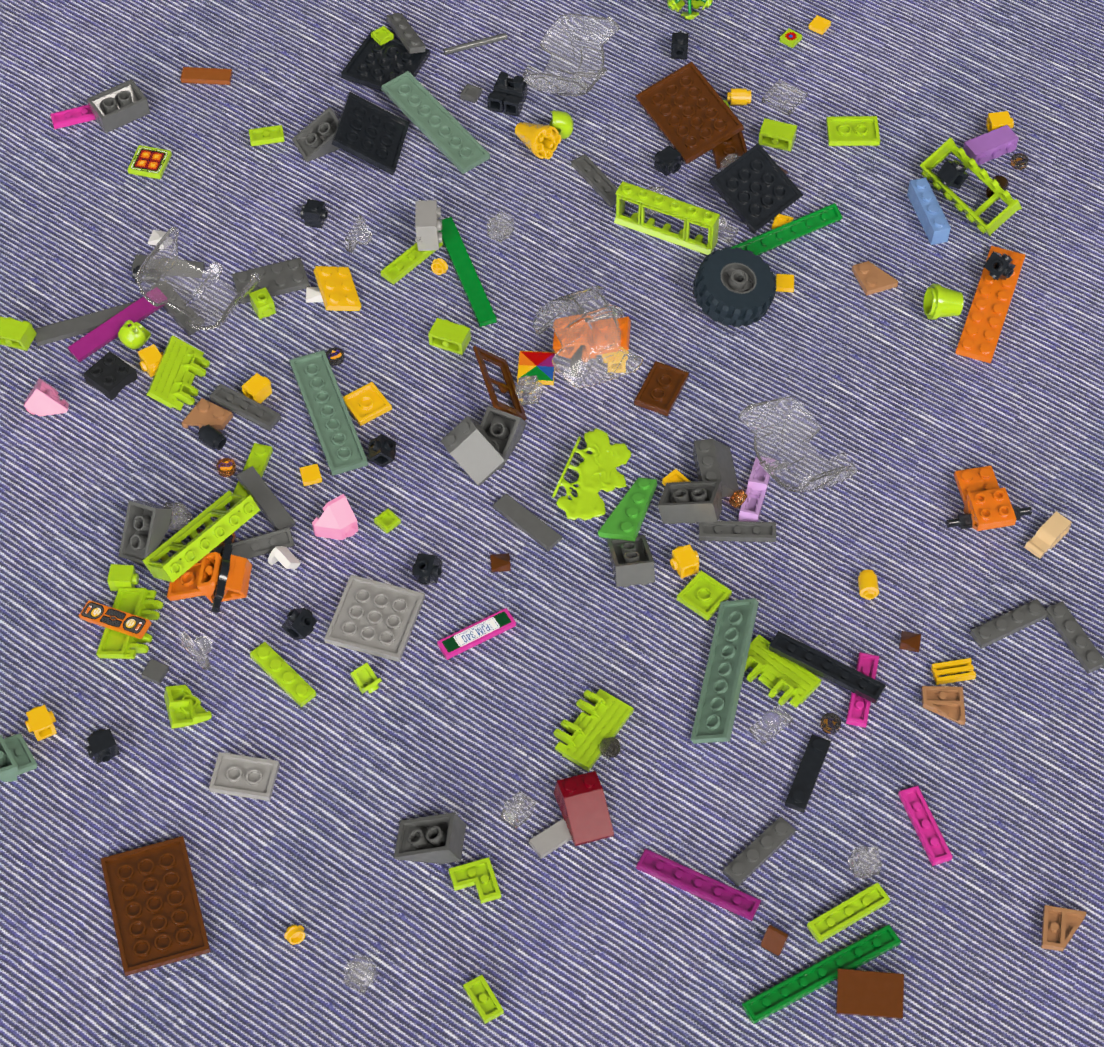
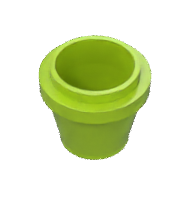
(942, 302)

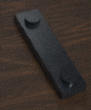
(807, 773)

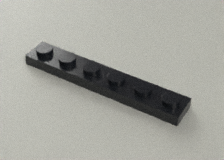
(827, 667)

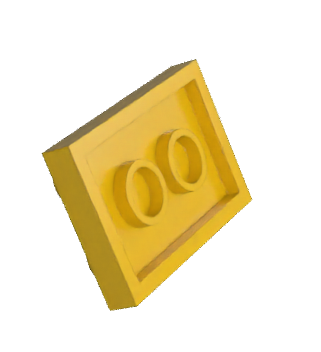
(337, 288)

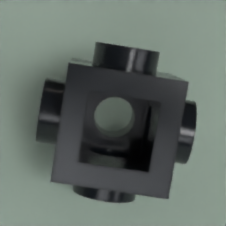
(999, 266)
(382, 450)
(427, 568)
(299, 623)

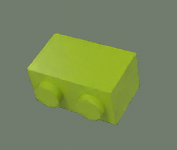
(777, 134)
(16, 333)
(449, 336)

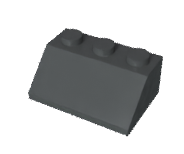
(118, 106)
(715, 462)
(691, 502)

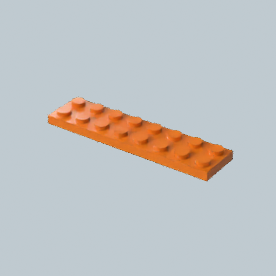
(989, 311)

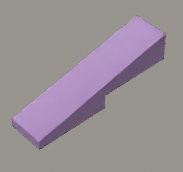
(756, 492)

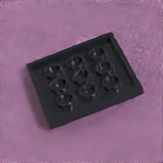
(379, 64)
(370, 133)
(755, 188)

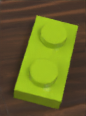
(266, 135)
(483, 999)

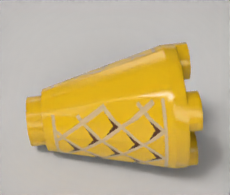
(539, 138)

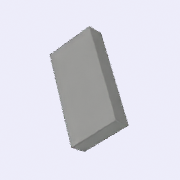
(550, 839)

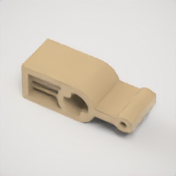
(1048, 535)

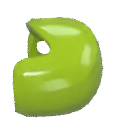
(562, 122)
(133, 336)

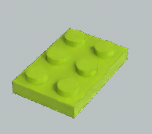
(853, 131)

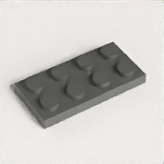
(277, 278)

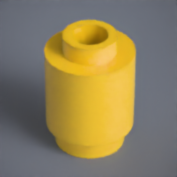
(739, 96)
(868, 584)

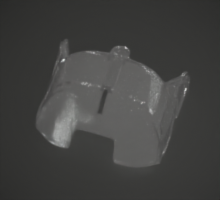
(576, 49)
(175, 282)
(592, 346)
(783, 437)

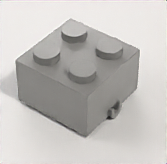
(428, 225)

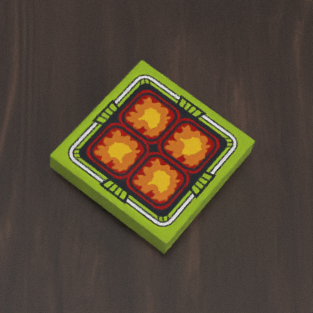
(149, 162)

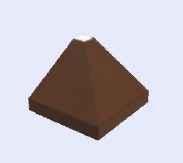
(500, 562)
(910, 641)

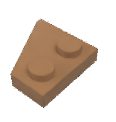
(873, 278)
(207, 413)
(945, 702)
(1059, 926)

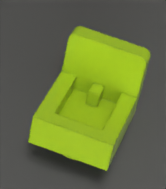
(365, 679)

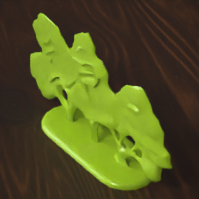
(595, 474)

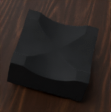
(110, 375)

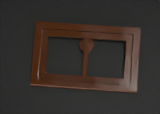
(482, 355)

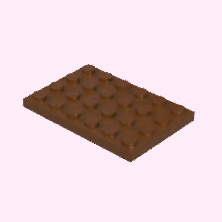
(689, 112)
(154, 906)

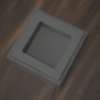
(471, 93)
(155, 671)

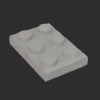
(244, 776)

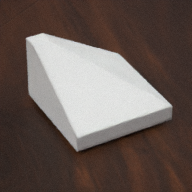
(155, 237)
(313, 294)

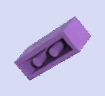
(991, 145)

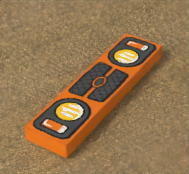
(115, 619)

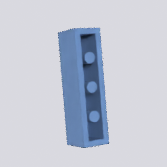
(928, 211)

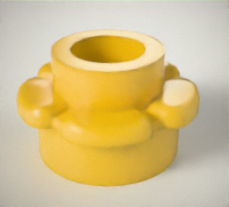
(439, 266)
(294, 934)

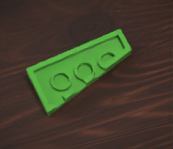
(630, 512)

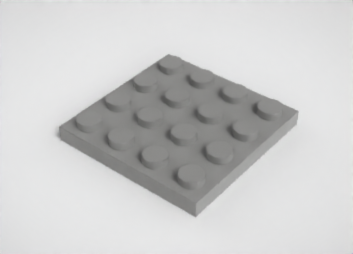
(374, 618)

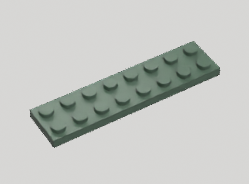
(435, 122)
(328, 413)
(724, 671)

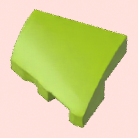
(184, 707)

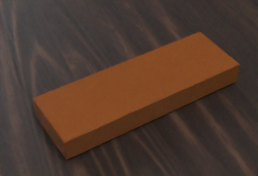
(206, 75)

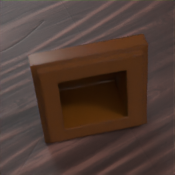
(774, 940)

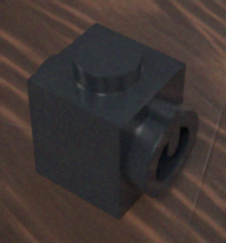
(679, 45)
(668, 161)
(953, 173)
(314, 213)
(102, 745)

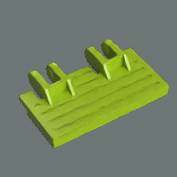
(173, 377)
(133, 601)
(780, 674)
(588, 731)

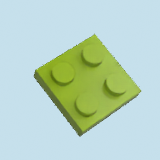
(704, 595)

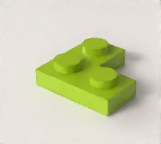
(479, 874)

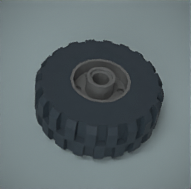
(734, 286)

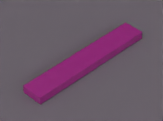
(109, 330)
(698, 884)

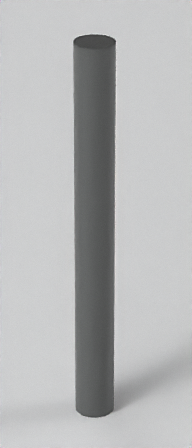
(477, 43)

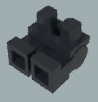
(508, 95)

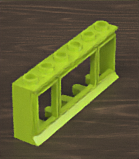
(671, 207)
(973, 216)
(202, 543)

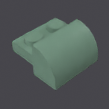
(15, 758)

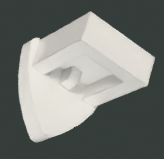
(284, 556)

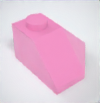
(45, 400)
(336, 521)

